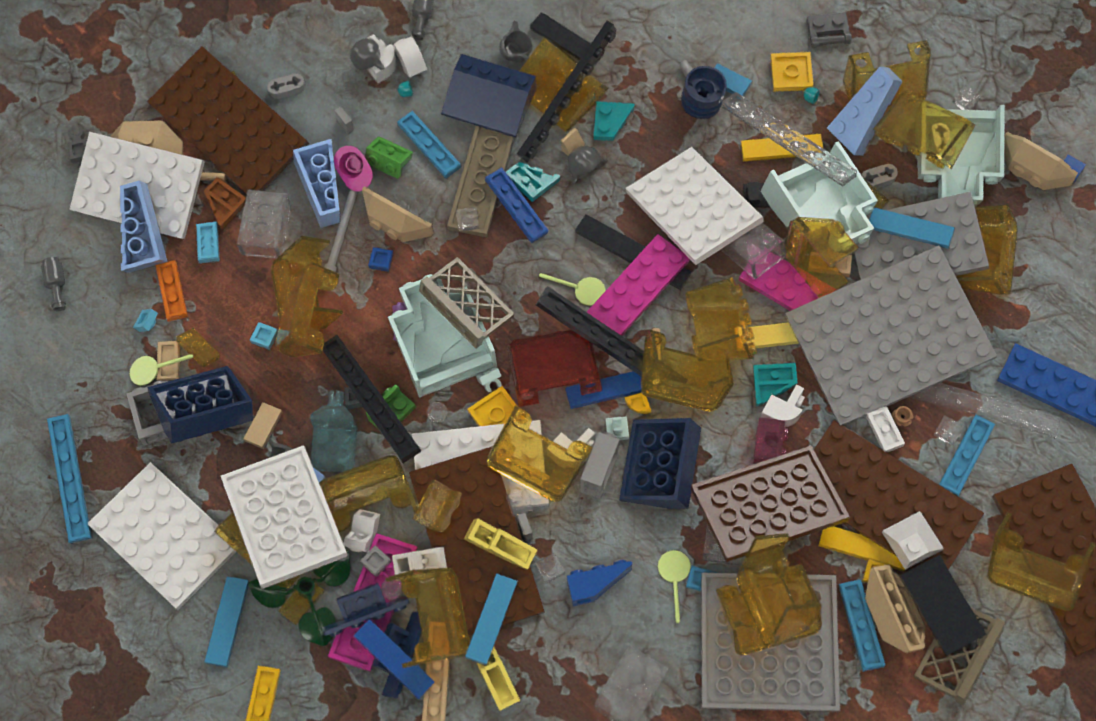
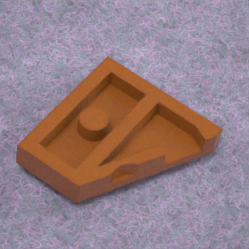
(224, 201)

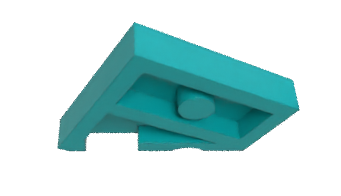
(610, 119)
(531, 180)
(773, 380)

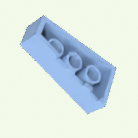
(859, 117)
(318, 177)
(139, 228)

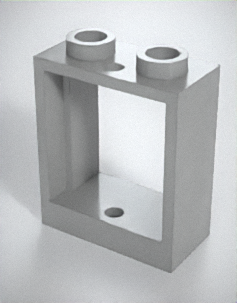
(150, 434)
(599, 465)

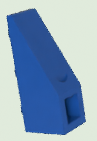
(592, 584)

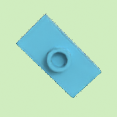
(207, 242)

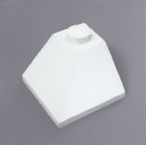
(912, 540)

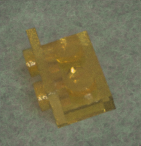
(437, 507)

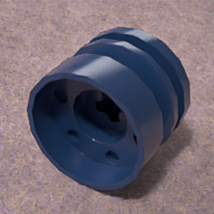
(703, 92)

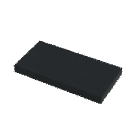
(942, 605)

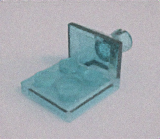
(333, 436)

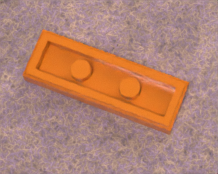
(171, 290)

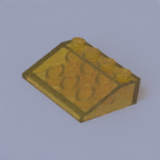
(551, 70)

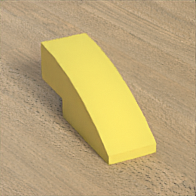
(500, 543)
(498, 681)

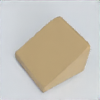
(571, 141)

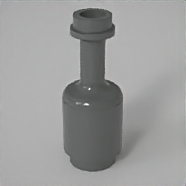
(421, 11)
(54, 279)

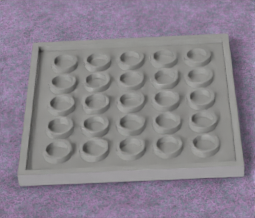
(780, 678)

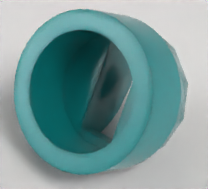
(405, 89)
(811, 94)

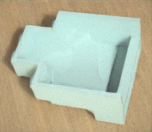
(978, 162)
(814, 195)
(432, 346)

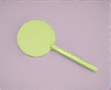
(586, 291)
(146, 369)
(674, 568)

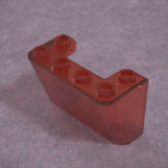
(551, 363)

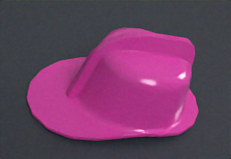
(353, 168)

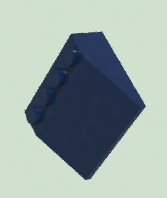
(489, 95)
(201, 404)
(661, 462)

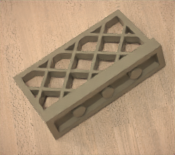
(450, 309)
(974, 667)

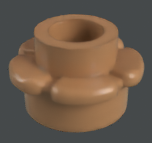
(903, 410)

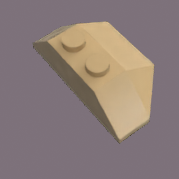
(151, 134)
(1036, 164)
(394, 219)
(894, 610)

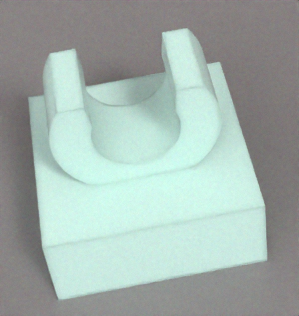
(489, 376)
(618, 426)

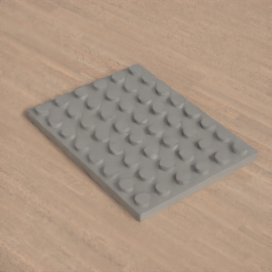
(890, 335)

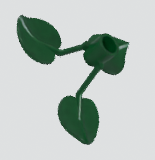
(310, 623)

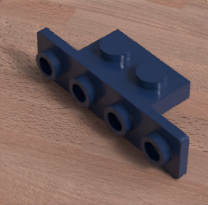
(361, 606)
(406, 641)

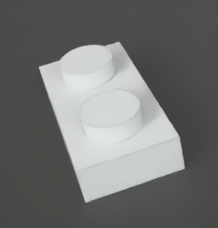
(885, 429)

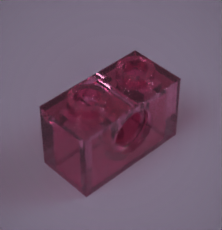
(769, 430)

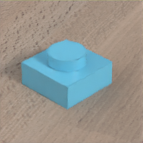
(145, 320)
(264, 336)

